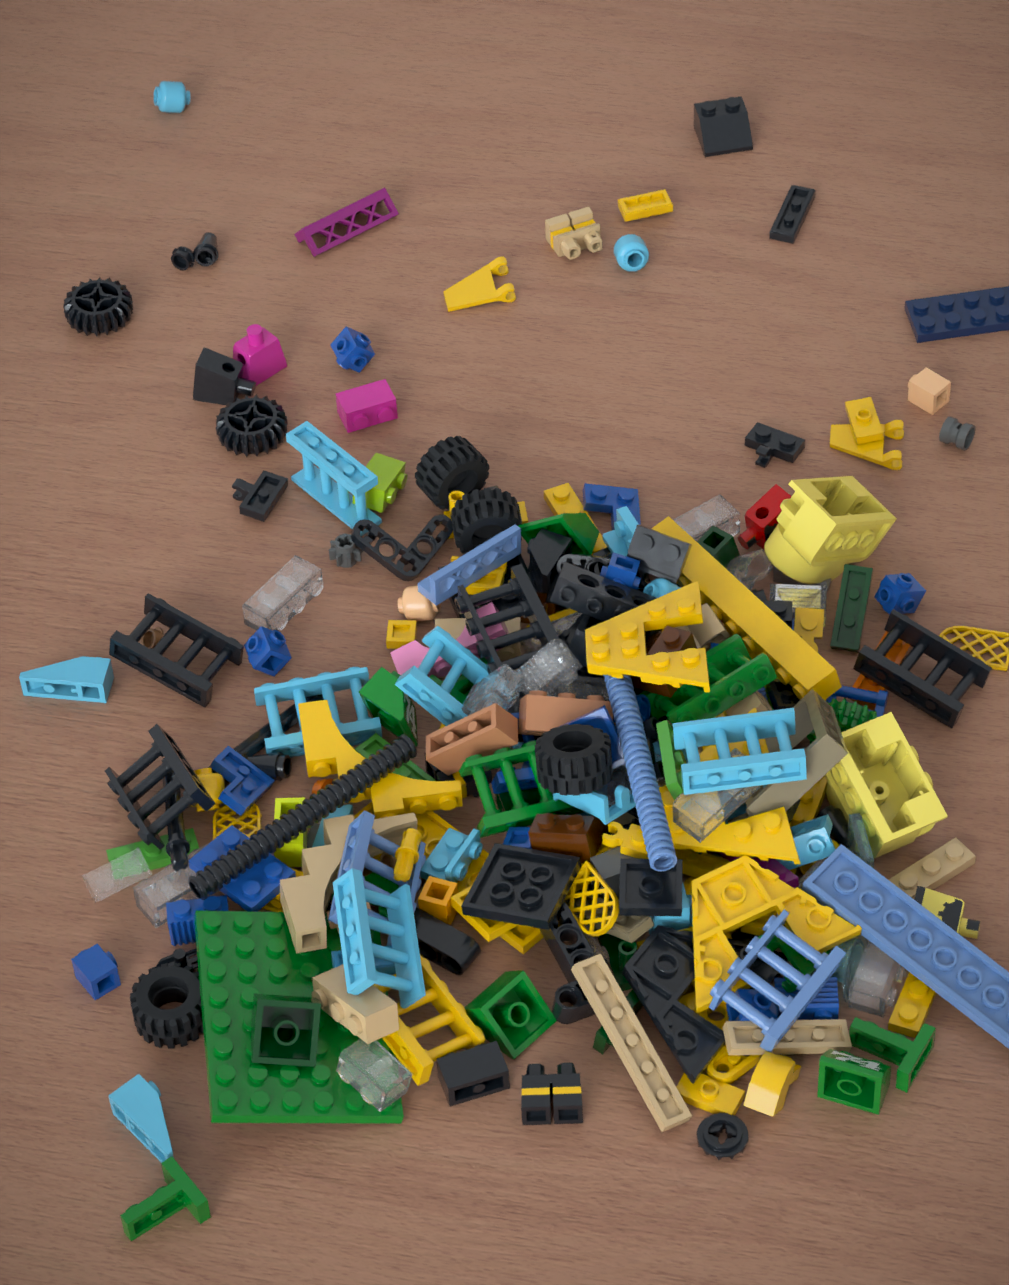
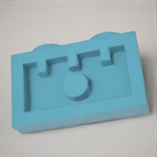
(620, 538)
(811, 841)
(452, 856)

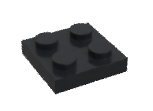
(649, 891)

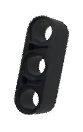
(444, 943)

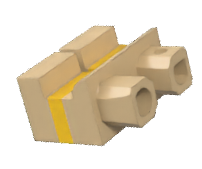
(573, 233)

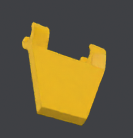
(480, 287)
(843, 440)

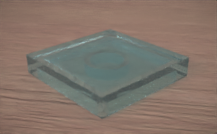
(857, 839)

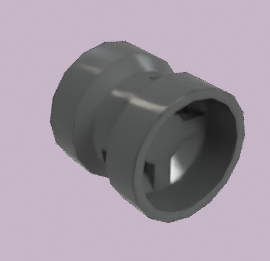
(957, 433)

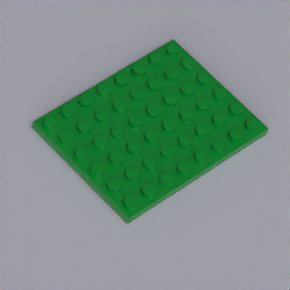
(255, 954)

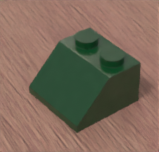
(285, 1030)

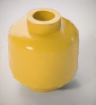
(214, 785)

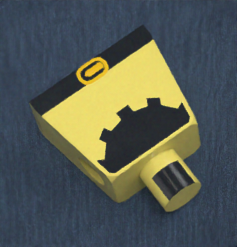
(949, 910)

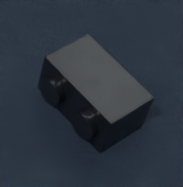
(473, 1073)

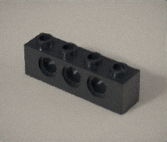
(596, 594)

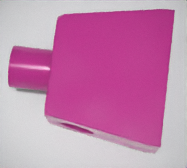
(259, 354)

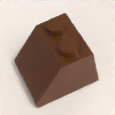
(666, 640)
(567, 834)

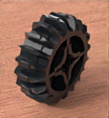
(98, 306)
(251, 425)

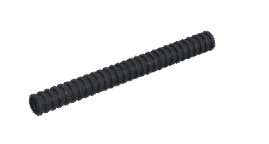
(303, 816)

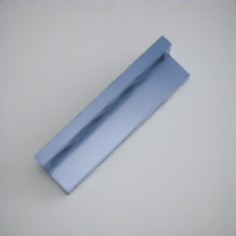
(472, 565)

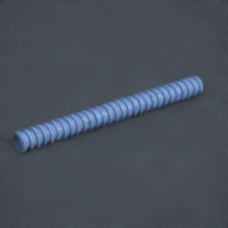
(641, 773)

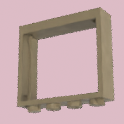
(821, 755)

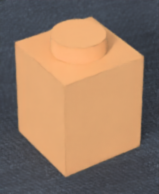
(929, 390)

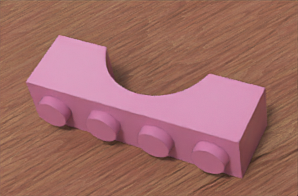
(414, 653)

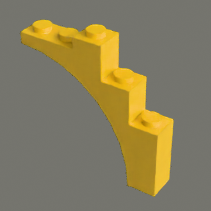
(394, 795)

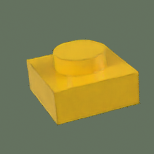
(400, 633)

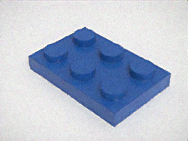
(257, 884)

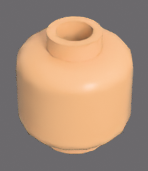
(417, 606)

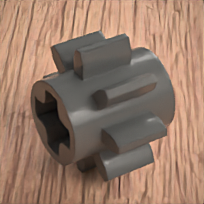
(344, 551)

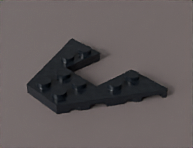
(661, 976)

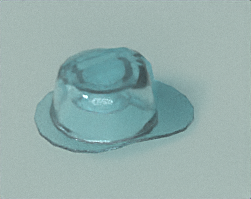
(845, 973)

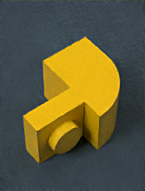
(771, 1083)

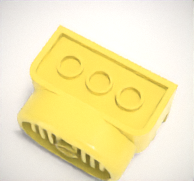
(825, 528)
(884, 785)

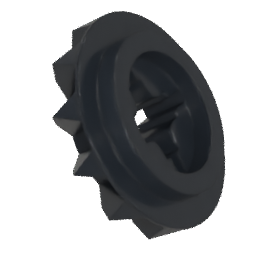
(712, 1127)

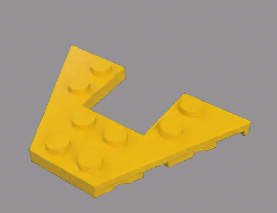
(620, 642)
(760, 835)
(740, 895)

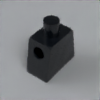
(219, 379)

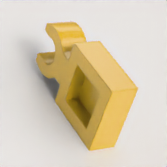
(809, 625)
(630, 840)

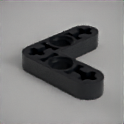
(408, 555)

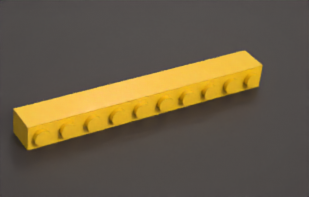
(751, 619)

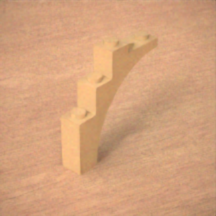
(308, 896)

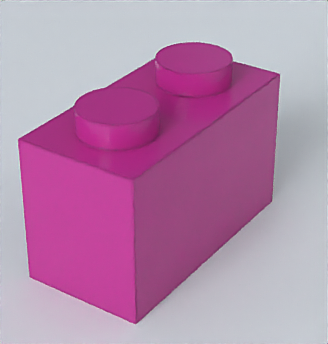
(366, 405)

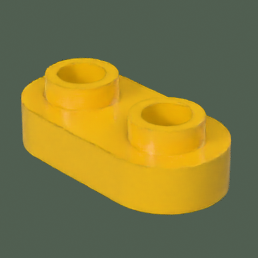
(733, 1065)

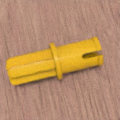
(407, 854)

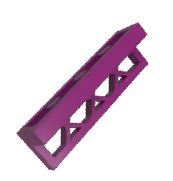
(341, 217)

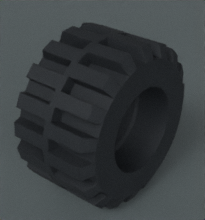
(450, 468)
(483, 516)
(573, 759)
(162, 987)

